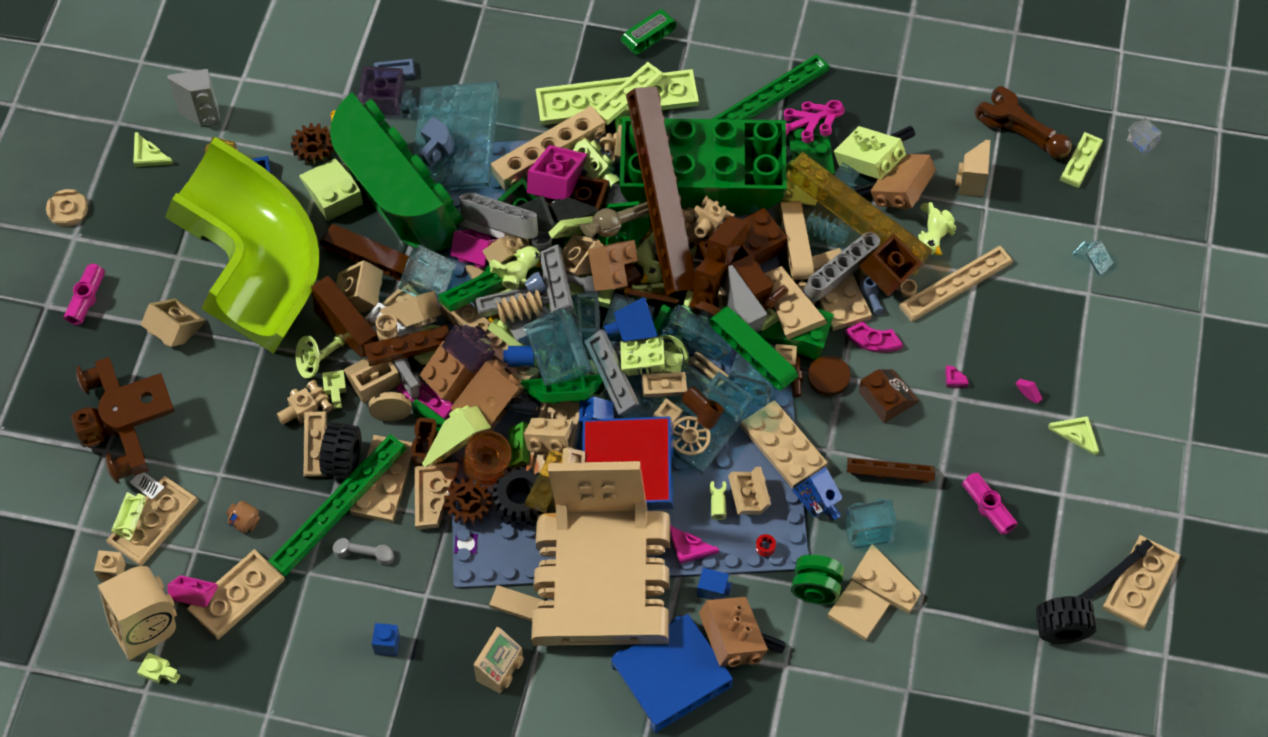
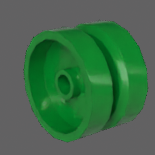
(817, 579)

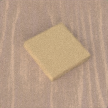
(858, 610)

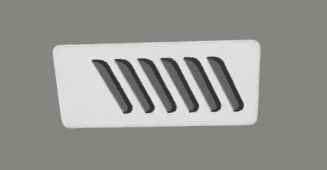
(147, 485)

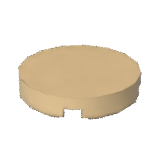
(66, 208)
(390, 406)

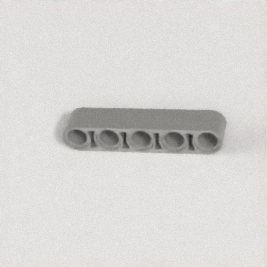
(499, 215)
(841, 266)

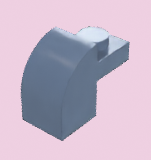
(438, 141)

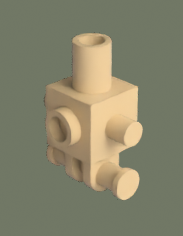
(710, 217)
(305, 401)

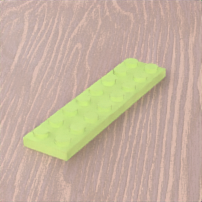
(564, 101)

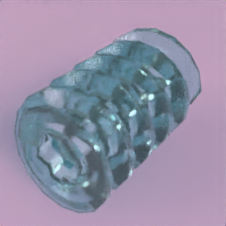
(827, 229)

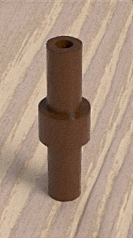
(771, 300)
(796, 384)

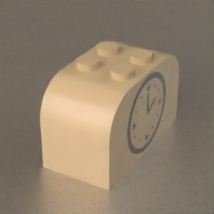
(138, 610)

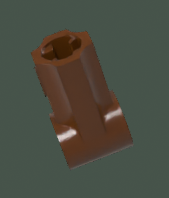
(706, 410)

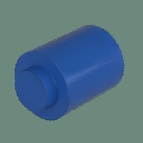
(518, 356)

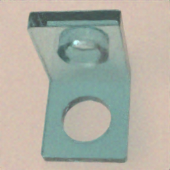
(1096, 254)

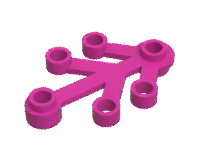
(830, 111)

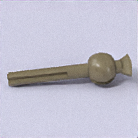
(608, 222)

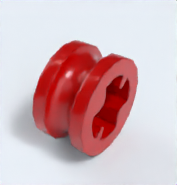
(765, 538)

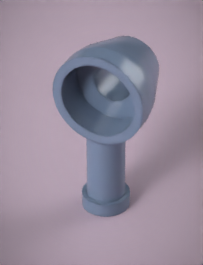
(534, 283)
(871, 292)

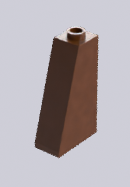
(341, 315)

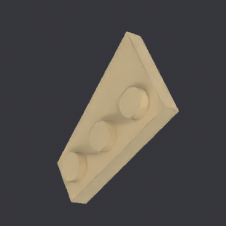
(430, 489)

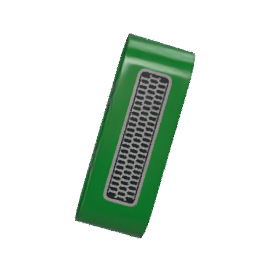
(648, 31)

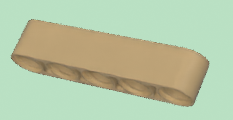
(797, 240)

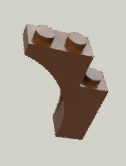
(720, 252)

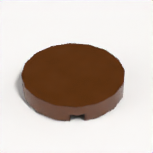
(703, 309)
(829, 375)

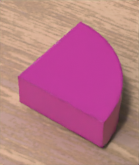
(955, 378)
(1029, 390)

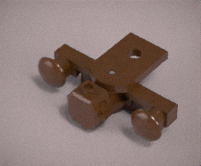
(118, 414)

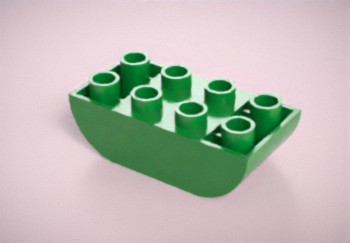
(716, 158)
(393, 176)

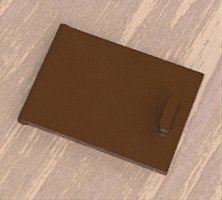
(645, 293)

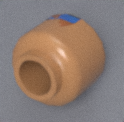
(243, 516)

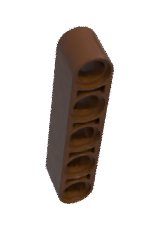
(361, 248)

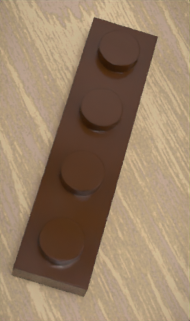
(405, 345)
(898, 470)

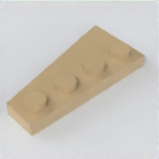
(794, 308)

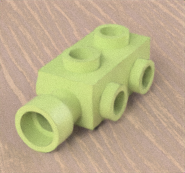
(596, 158)

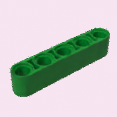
(753, 348)

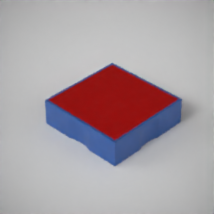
(636, 440)

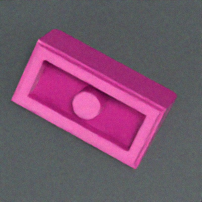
(191, 590)

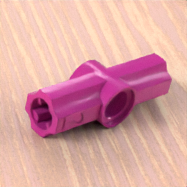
(80, 303)
(982, 493)

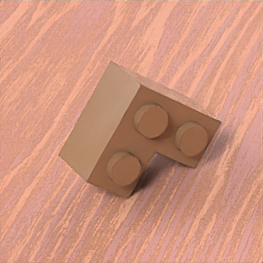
(608, 264)

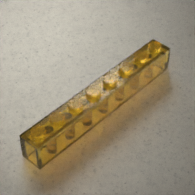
(851, 206)

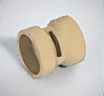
(386, 327)

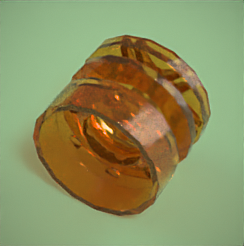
(486, 446)

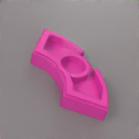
(873, 339)

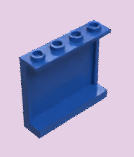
(672, 676)

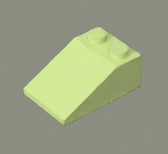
(332, 189)
(456, 433)

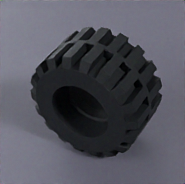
(340, 450)
(508, 485)
(1065, 619)

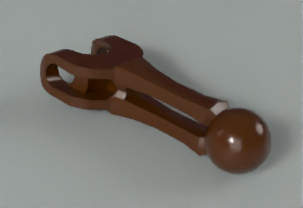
(1011, 116)

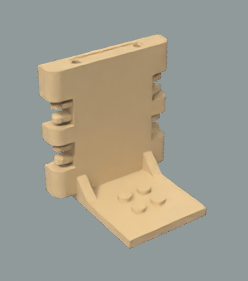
(601, 559)

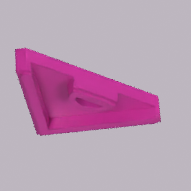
(689, 546)

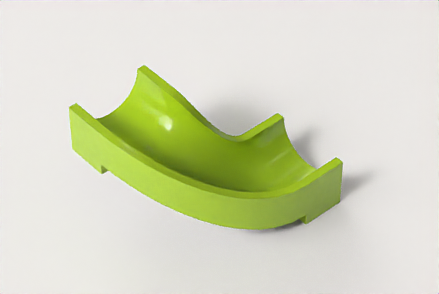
(264, 235)

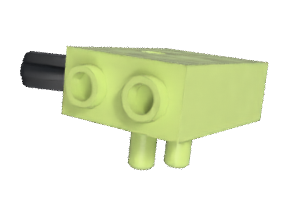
(873, 151)

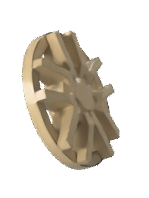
(690, 436)

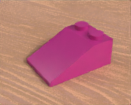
(555, 173)

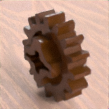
(312, 143)
(477, 502)

